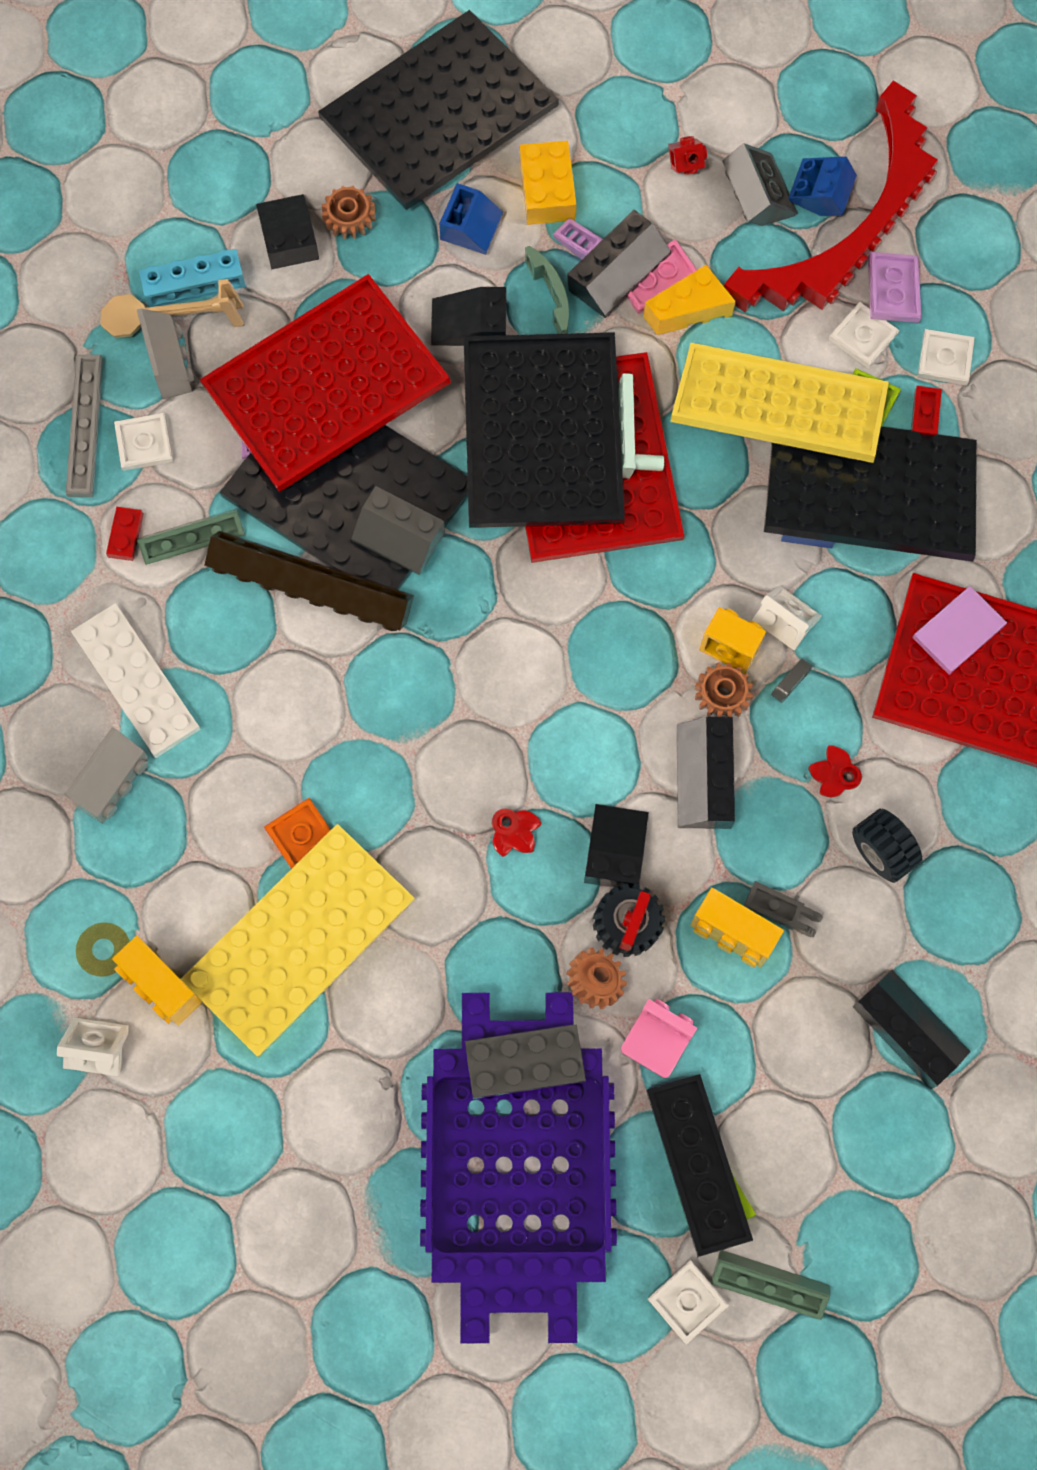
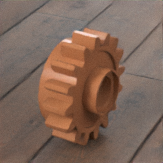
(344, 222)
(727, 678)
(596, 978)

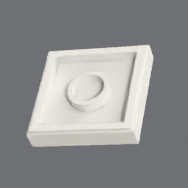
(862, 336)
(946, 357)
(143, 441)
(687, 1302)

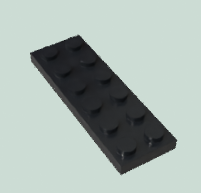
(699, 1165)

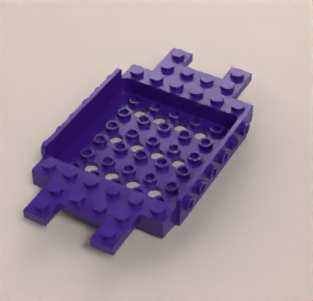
(517, 1267)

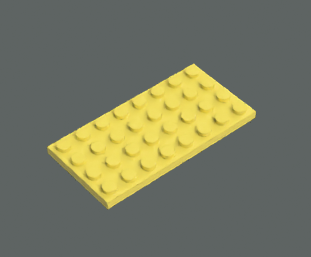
(780, 402)
(297, 940)

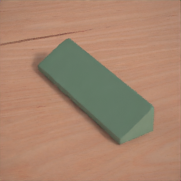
(188, 536)
(771, 1284)

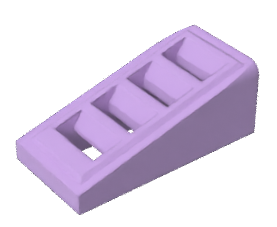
(577, 247)

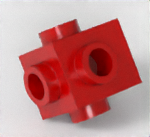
(687, 155)

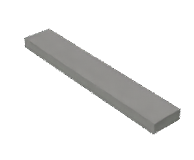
(84, 426)

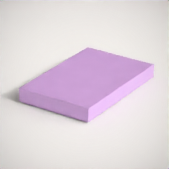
(894, 287)
(959, 630)

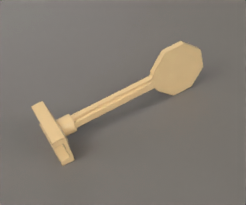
(121, 317)

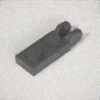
(780, 909)

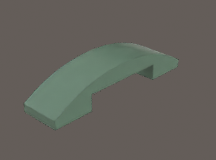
(541, 268)

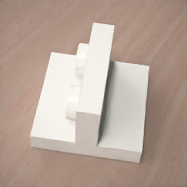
(786, 617)
(93, 1046)

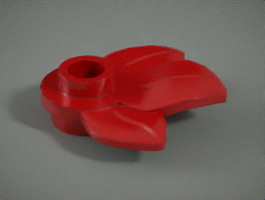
(831, 772)
(517, 834)

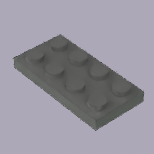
(525, 1061)

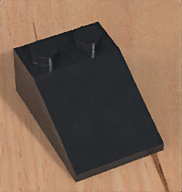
(287, 231)
(468, 313)
(616, 846)

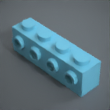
(190, 278)

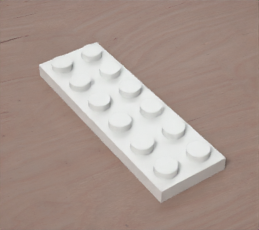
(135, 680)

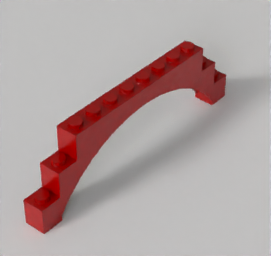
(825, 273)

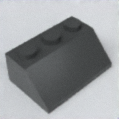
(758, 185)
(398, 530)

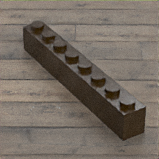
(308, 581)

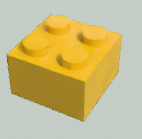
(732, 639)

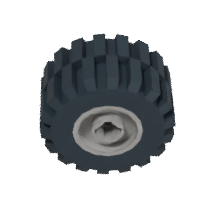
(887, 845)
(612, 911)

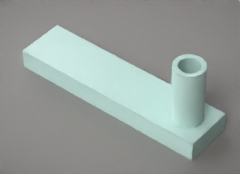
(630, 460)

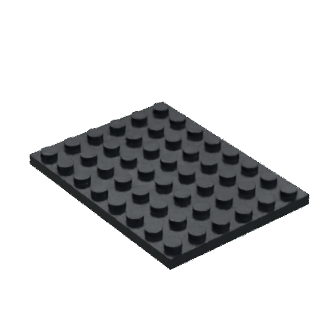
(438, 109)
(543, 430)
(907, 500)
(326, 503)

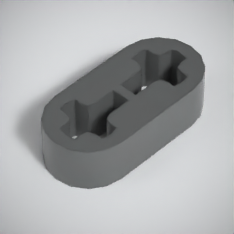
(792, 680)

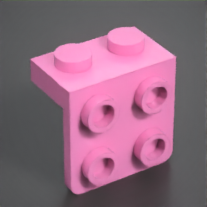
(658, 1038)

